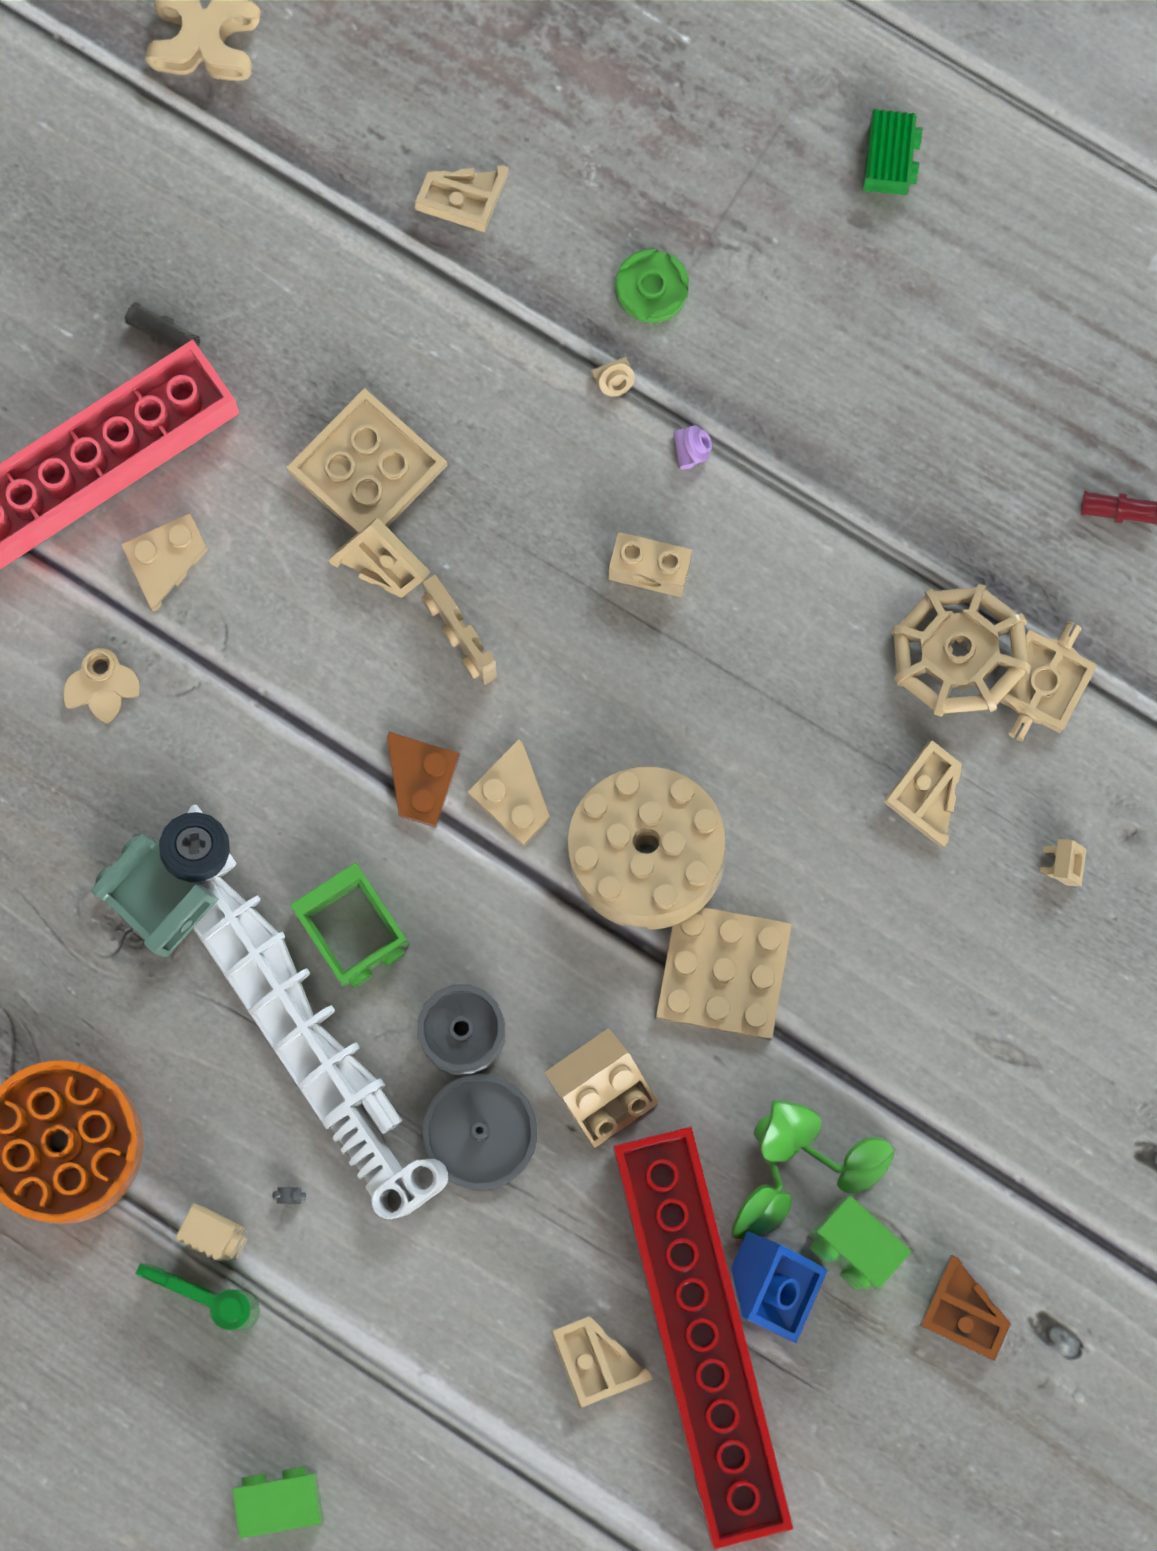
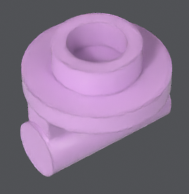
(692, 446)

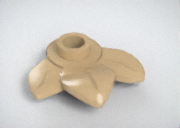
(101, 691)

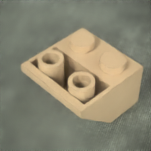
(601, 1087)

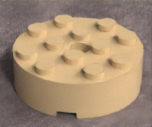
(644, 809)

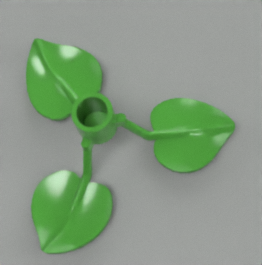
(780, 1138)

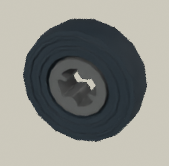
(189, 828)

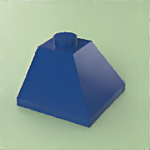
(775, 1285)

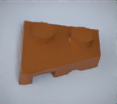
(421, 777)
(964, 1312)

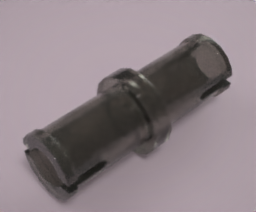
(159, 328)

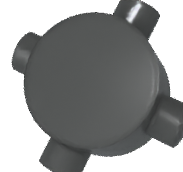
(289, 1195)

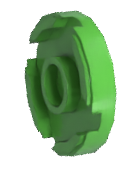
(651, 286)

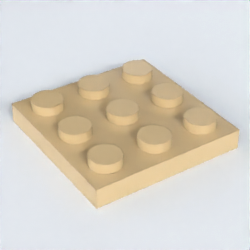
(366, 464)
(725, 973)

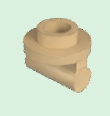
(614, 377)

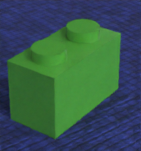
(277, 1503)

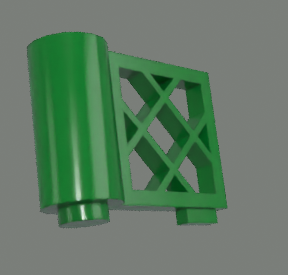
(229, 1309)

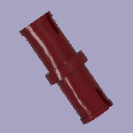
(1119, 508)

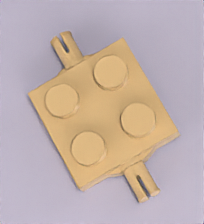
(1053, 684)

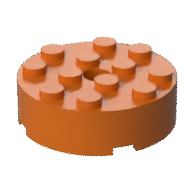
(100, 1151)

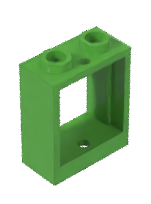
(330, 892)

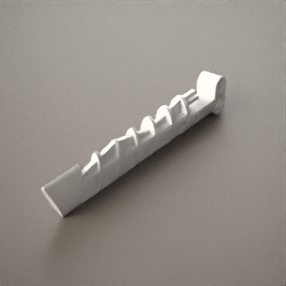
(327, 1073)

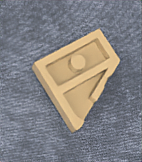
(462, 195)
(381, 559)
(927, 792)
(512, 795)
(595, 1362)

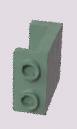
(151, 897)

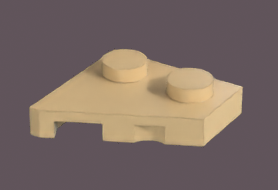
(164, 556)

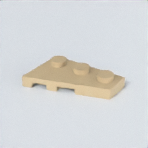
(440, 602)

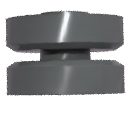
(464, 1053)

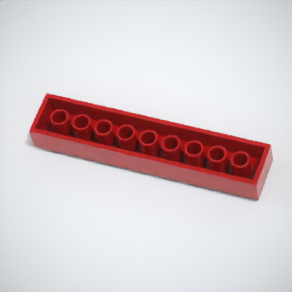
(702, 1338)

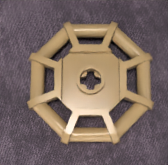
(965, 670)

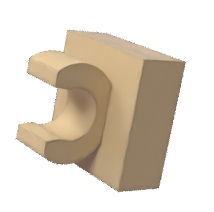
(1068, 862)

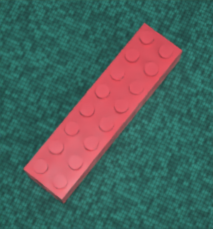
(109, 447)

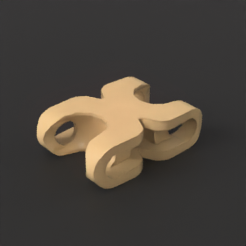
(204, 38)

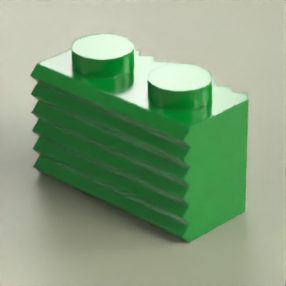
(890, 152)

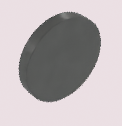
(480, 1131)

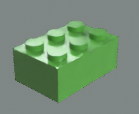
(858, 1245)

